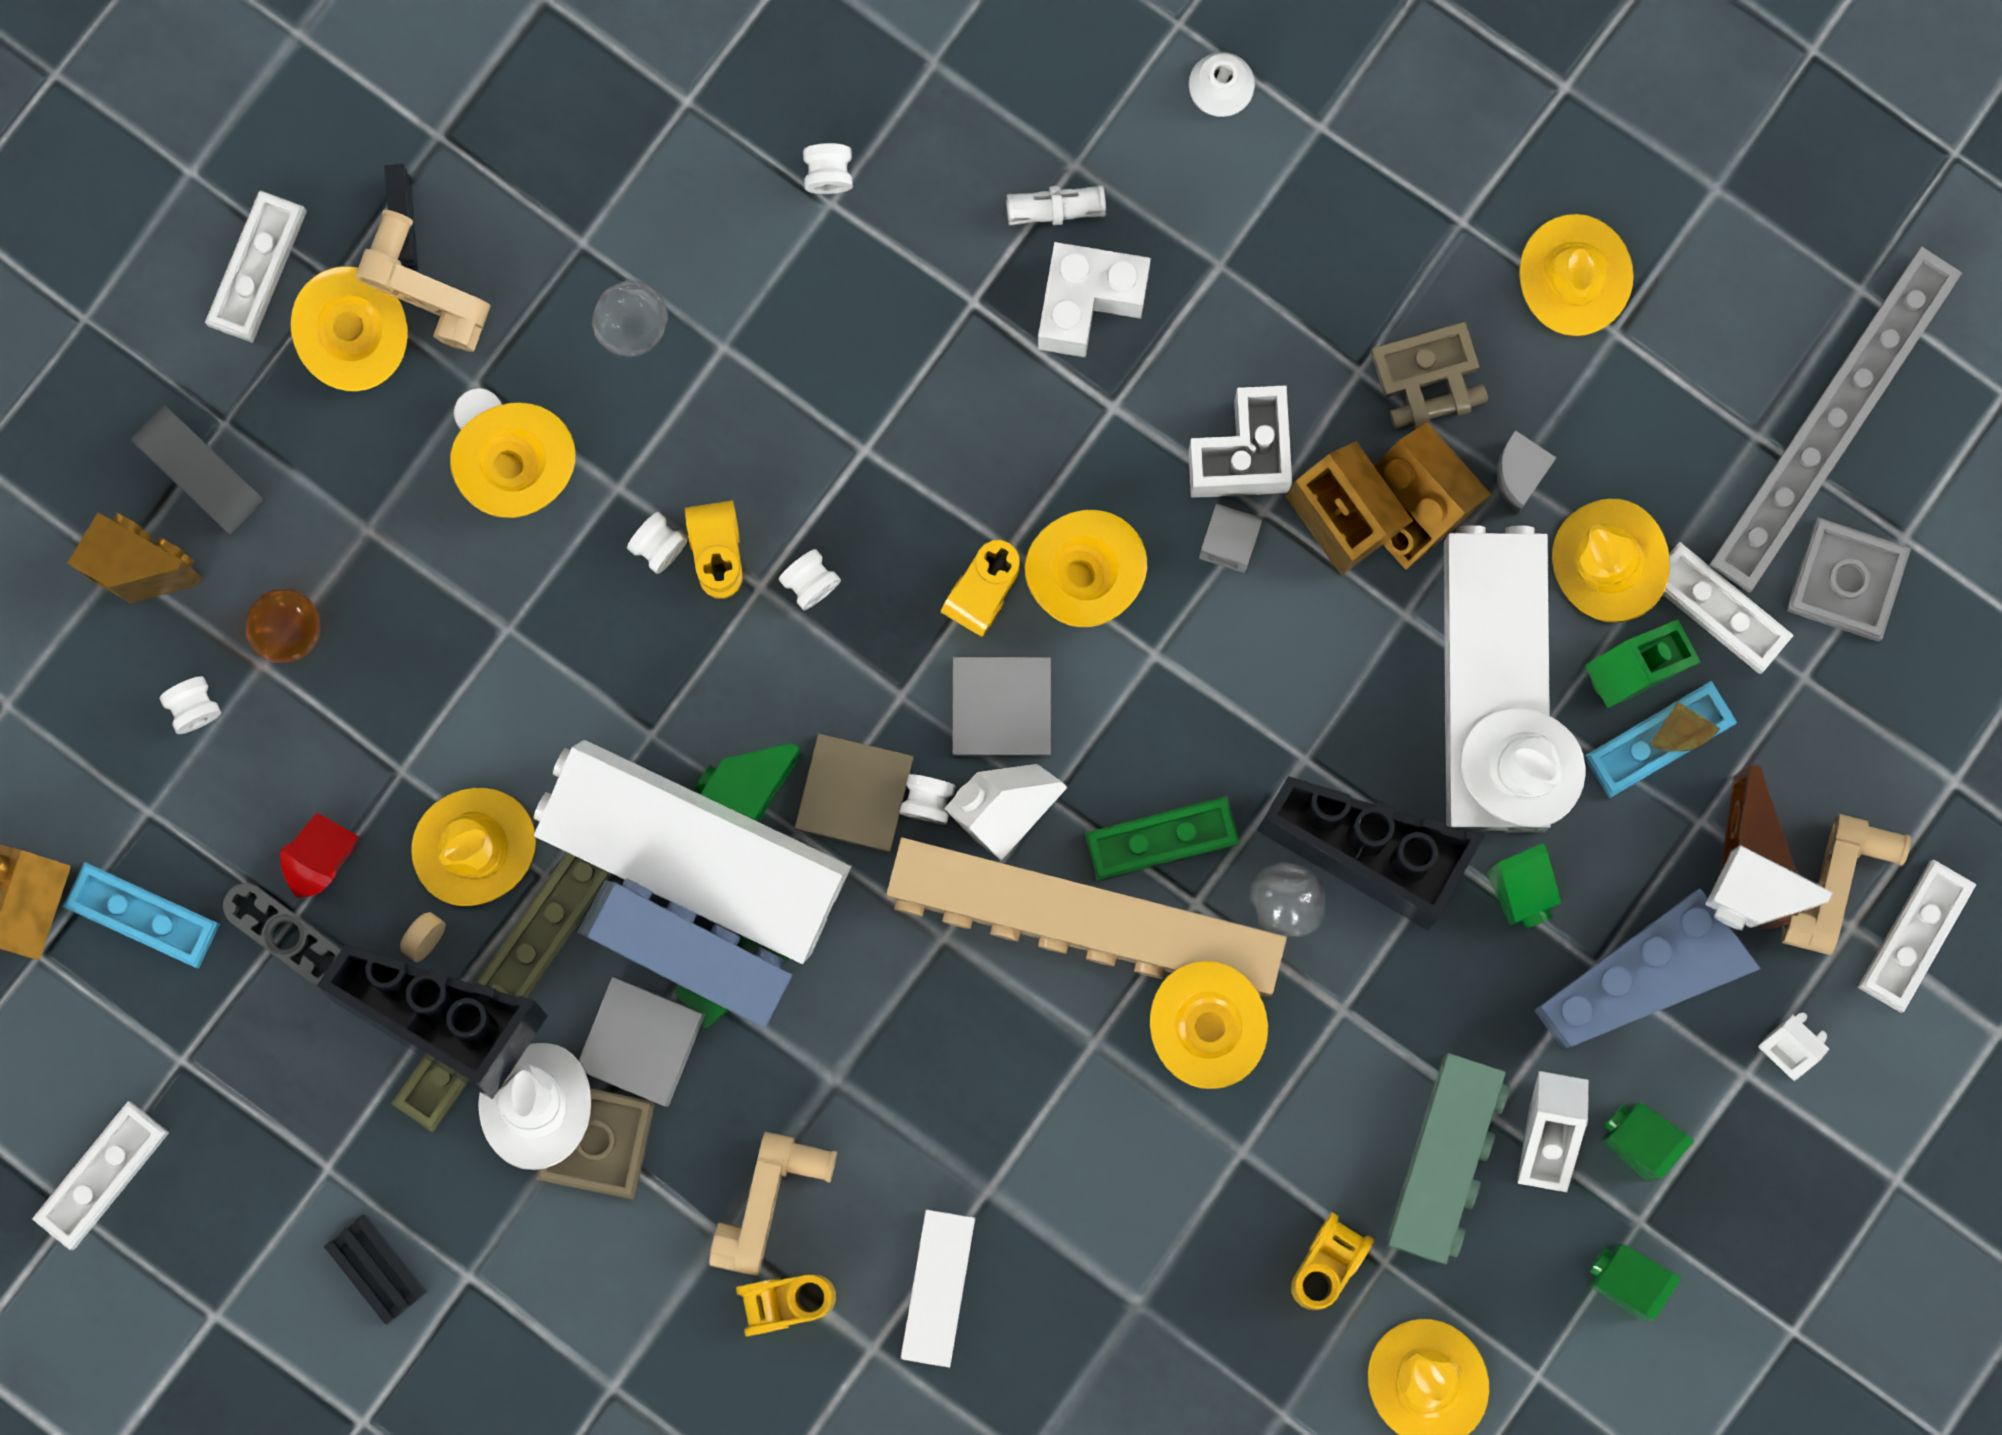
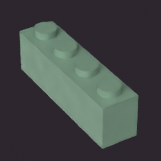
(1446, 1158)

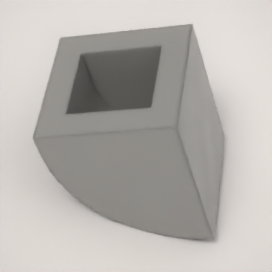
(1521, 470)
(1230, 538)

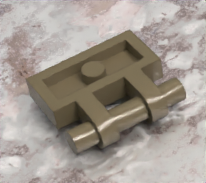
(1425, 361)

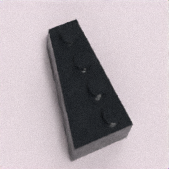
(1372, 847)
(445, 1020)

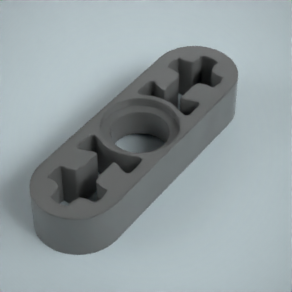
(249, 924)

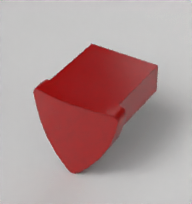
(316, 855)

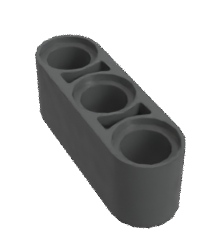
(197, 469)

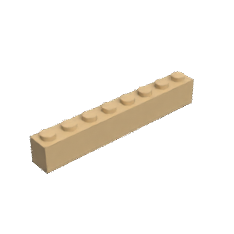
(1075, 916)

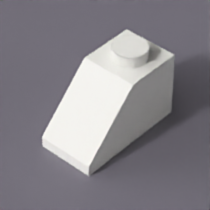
(1004, 804)
(1760, 891)
(1553, 1131)

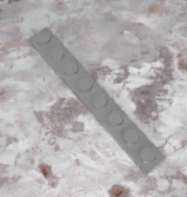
(1835, 420)

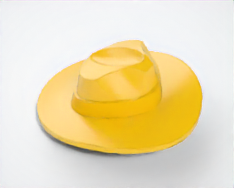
(1576, 275)
(348, 330)
(512, 459)
(1611, 560)
(1086, 567)
(473, 846)
(1208, 1025)
(1428, 1380)

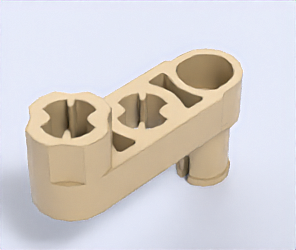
(460, 313)
(1848, 839)
(744, 1246)

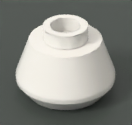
(1216, 95)

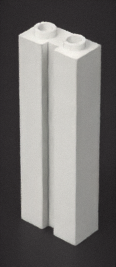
(1491, 647)
(690, 850)

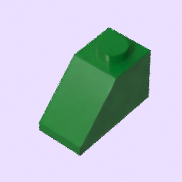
(1642, 663)
(750, 779)
(1526, 886)
(1645, 1140)
(1632, 1281)

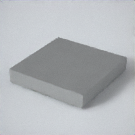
(1848, 579)
(1001, 706)
(640, 1041)

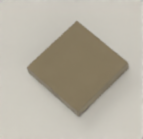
(854, 793)
(611, 1148)

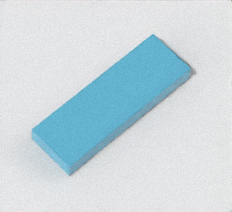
(1631, 756)
(141, 915)

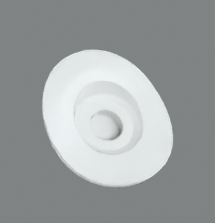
(1523, 767)
(538, 1109)

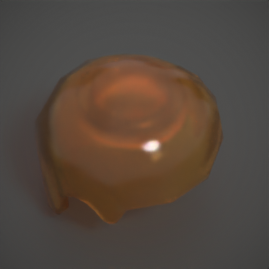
(283, 626)

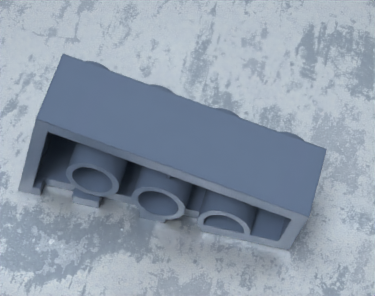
(685, 952)
(1654, 969)

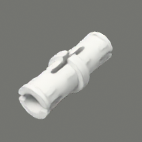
(1056, 205)

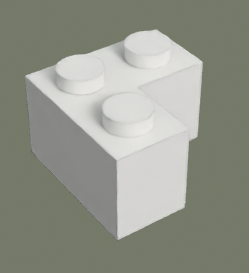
(1087, 282)
(1253, 460)

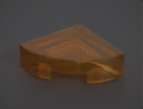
(1683, 731)

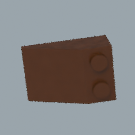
(1756, 826)

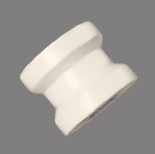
(827, 168)
(657, 542)
(809, 579)
(190, 705)
(927, 799)

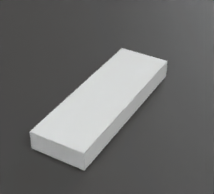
(256, 266)
(1723, 610)
(1916, 936)
(100, 1175)
(937, 1288)

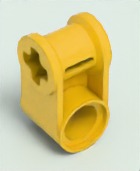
(715, 541)
(977, 593)
(1331, 1261)
(782, 1303)

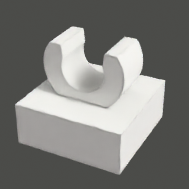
(1794, 1046)

